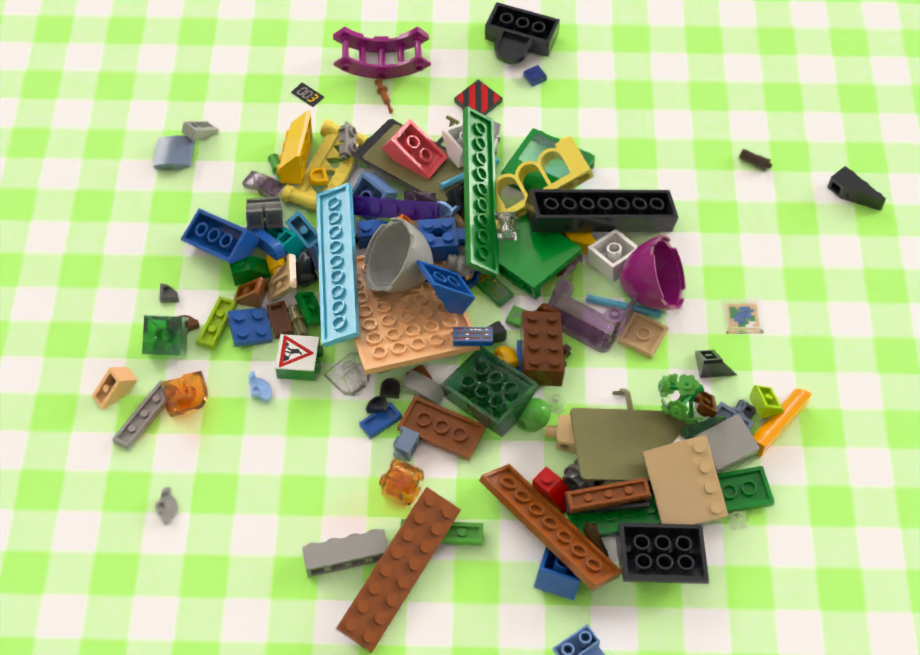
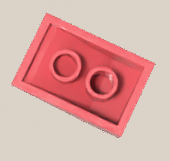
(414, 150)

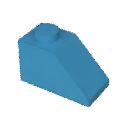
(303, 229)

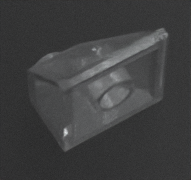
(348, 375)

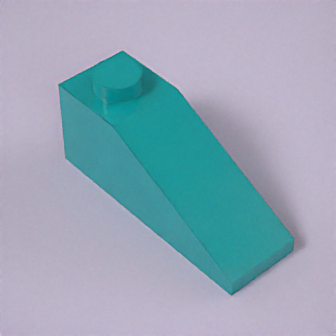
(289, 240)

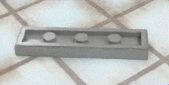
(141, 419)

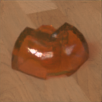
(185, 394)

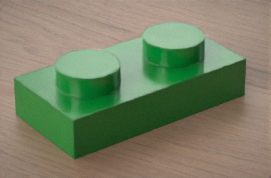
(309, 307)

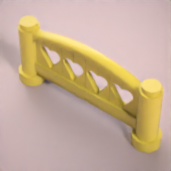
(303, 193)

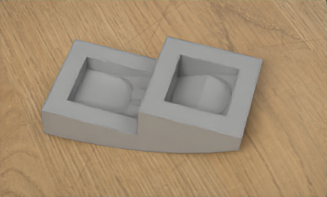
(423, 386)

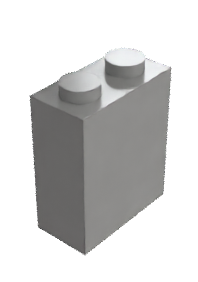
(730, 443)

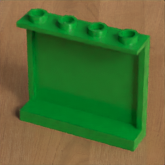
(534, 257)

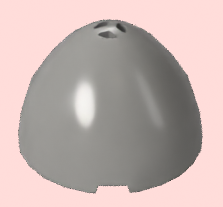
(393, 257)

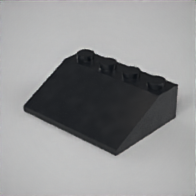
(662, 553)

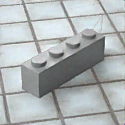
(344, 553)

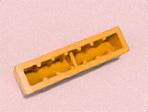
(777, 424)

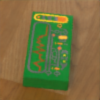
(494, 290)

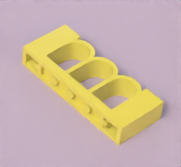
(565, 150)

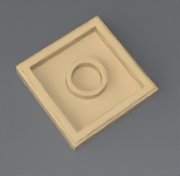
(643, 335)

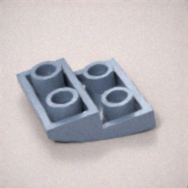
(173, 152)

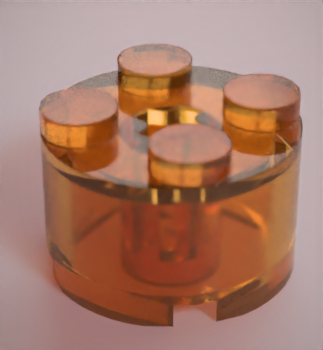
(401, 482)

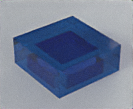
(535, 75)

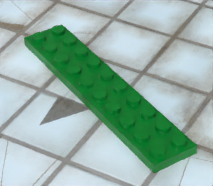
(480, 193)
(740, 488)

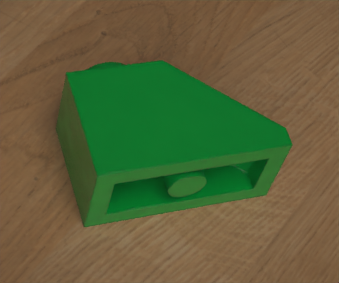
(248, 270)

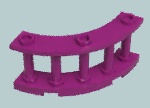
(381, 45)

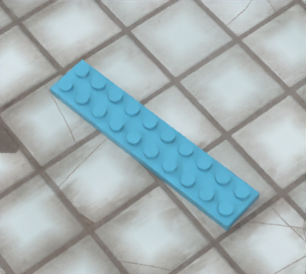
(337, 266)

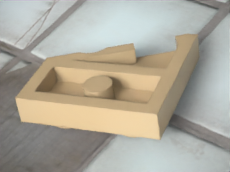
(284, 279)

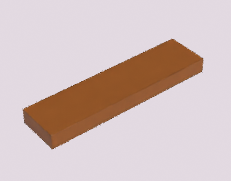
(608, 495)

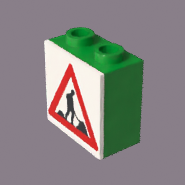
(298, 357)

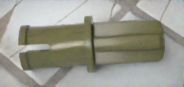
(297, 320)

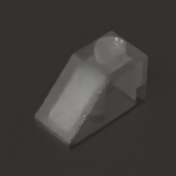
(507, 225)

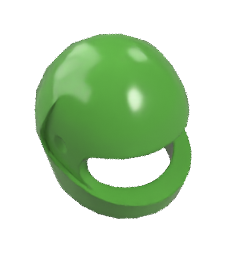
(534, 416)

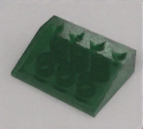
(489, 390)

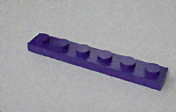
(395, 207)

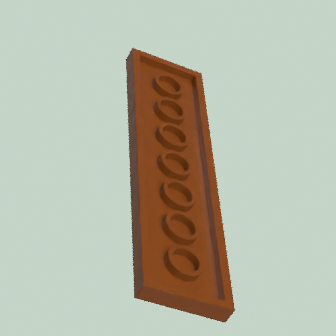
(551, 527)
(398, 570)

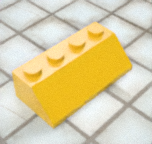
(296, 150)

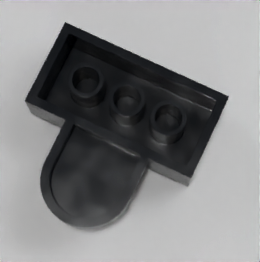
(520, 32)

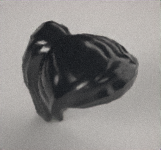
(305, 269)

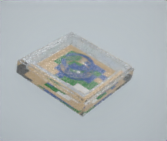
(742, 316)

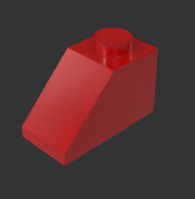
(552, 488)

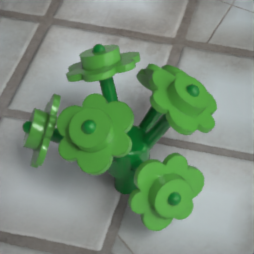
(688, 389)

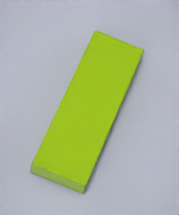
(216, 323)

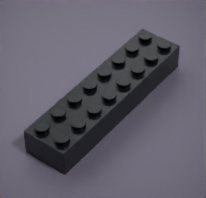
(600, 210)

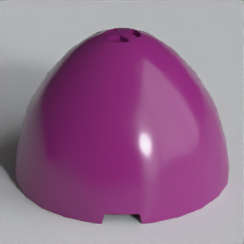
(654, 275)

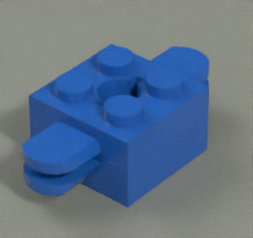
(450, 237)

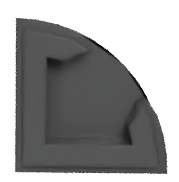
(167, 294)

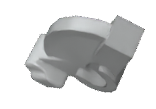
(166, 506)

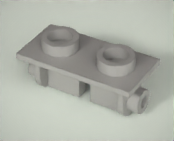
(348, 135)

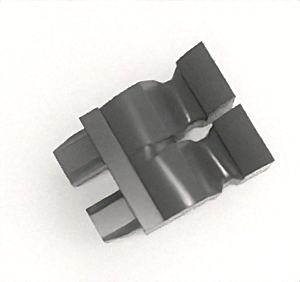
(262, 208)

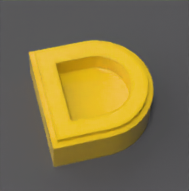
(318, 176)

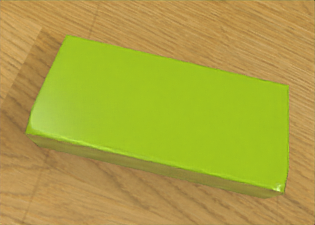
(765, 401)

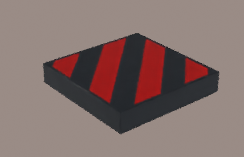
(478, 97)

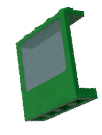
(529, 150)

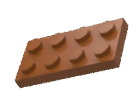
(443, 427)

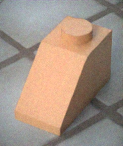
(114, 386)

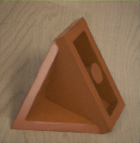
(252, 293)

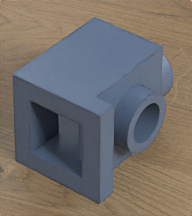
(406, 444)

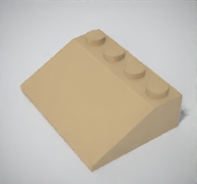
(685, 482)

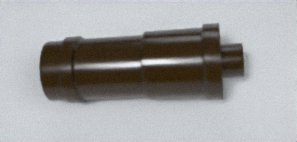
(757, 160)
(592, 533)

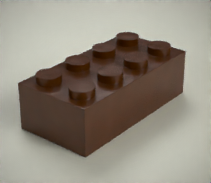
(542, 347)

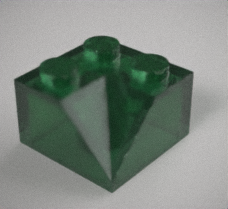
(165, 335)

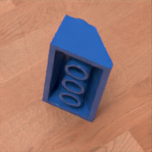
(219, 237)

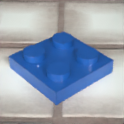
(249, 326)

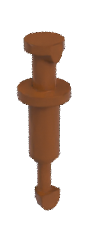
(382, 90)

